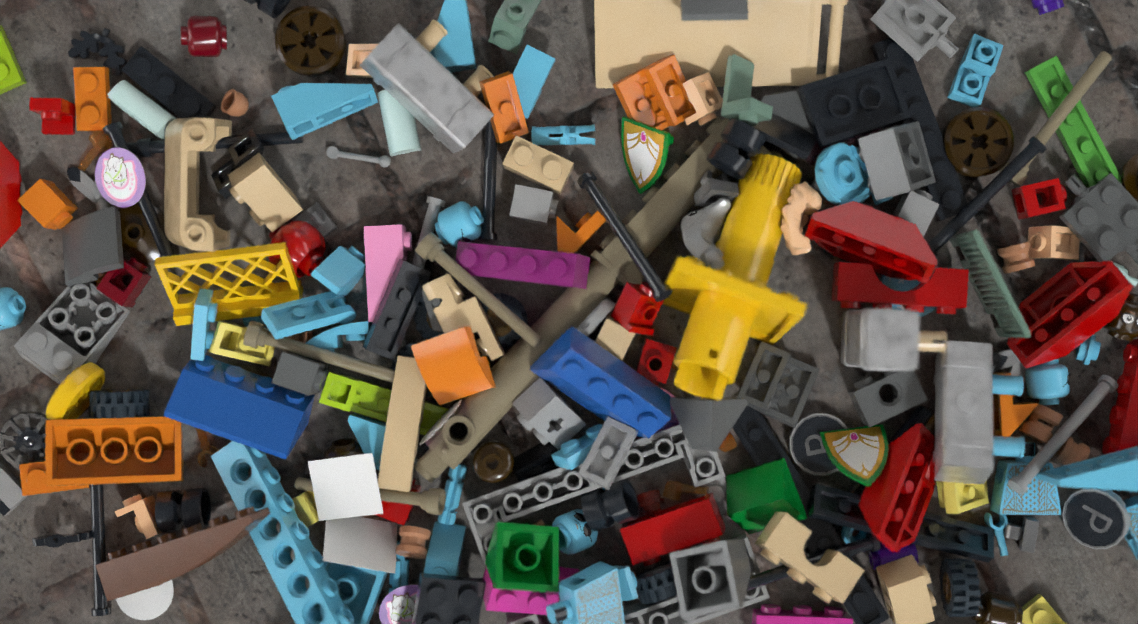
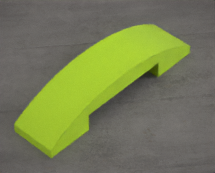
(369, 399)

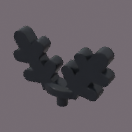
(90, 41)
(58, 539)

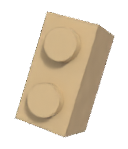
(538, 165)
(264, 192)
(906, 591)

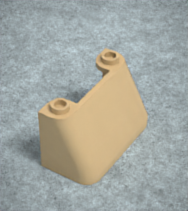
(181, 183)

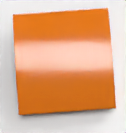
(656, 94)
(453, 366)

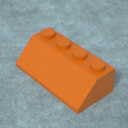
(113, 451)

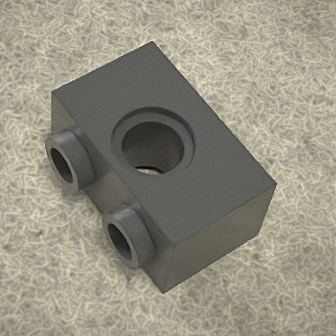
(301, 373)
(905, 395)

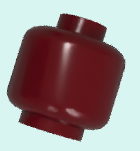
(204, 36)

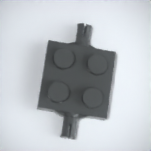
(1103, 217)

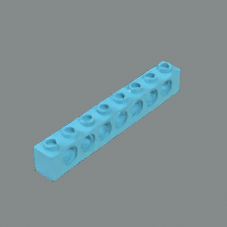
(274, 547)

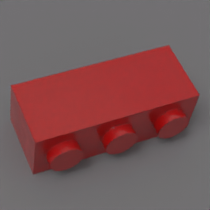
(673, 529)

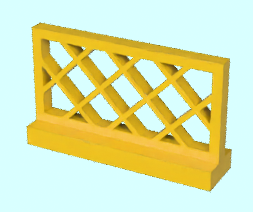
(233, 300)

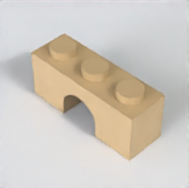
(784, 543)

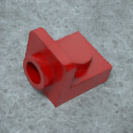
(56, 115)

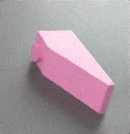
(382, 253)

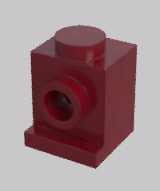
(115, 284)

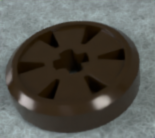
(329, 44)
(997, 142)

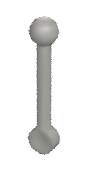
(333, 153)

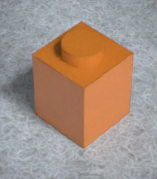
(48, 204)

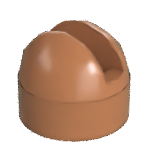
(234, 103)

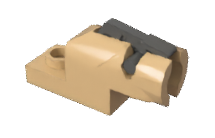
(450, 312)

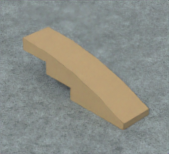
(402, 426)

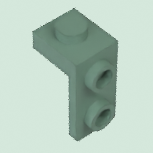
(511, 23)
(737, 94)

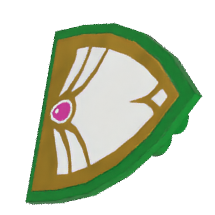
(644, 152)
(858, 451)

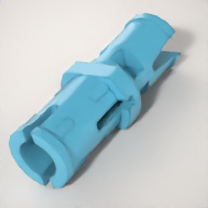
(571, 135)

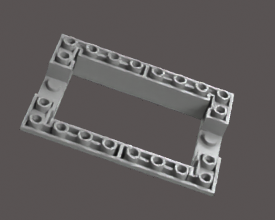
(564, 484)

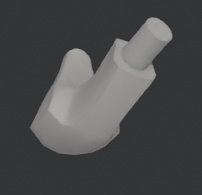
(702, 231)

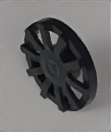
(28, 441)

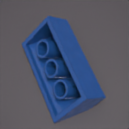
(603, 383)
(239, 406)

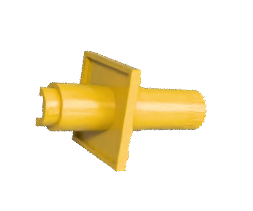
(735, 300)

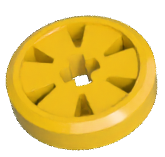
(73, 393)

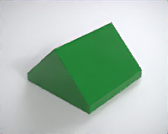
(759, 493)
(524, 557)

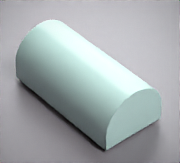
(141, 108)
(398, 125)

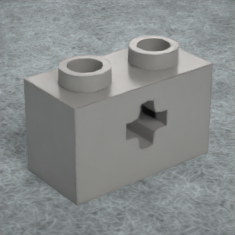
(548, 414)

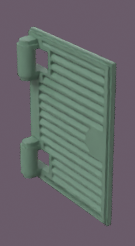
(990, 285)

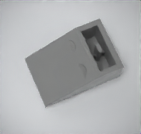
(72, 331)

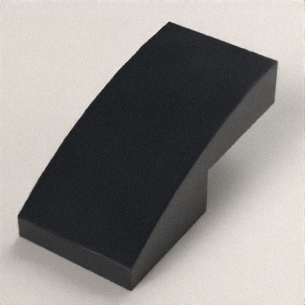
(241, 152)

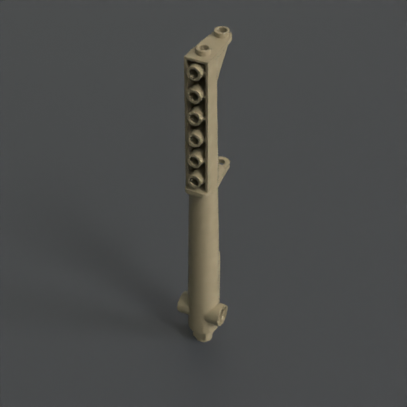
(612, 266)

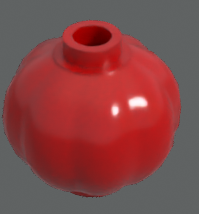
(303, 244)

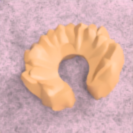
(796, 214)

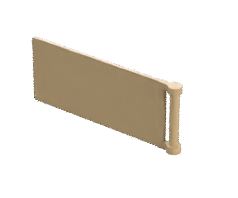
(777, 38)

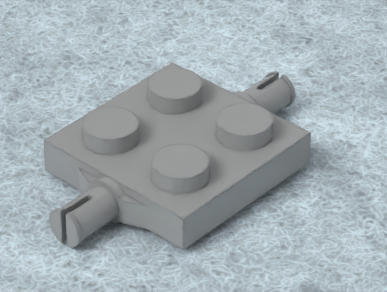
(916, 25)

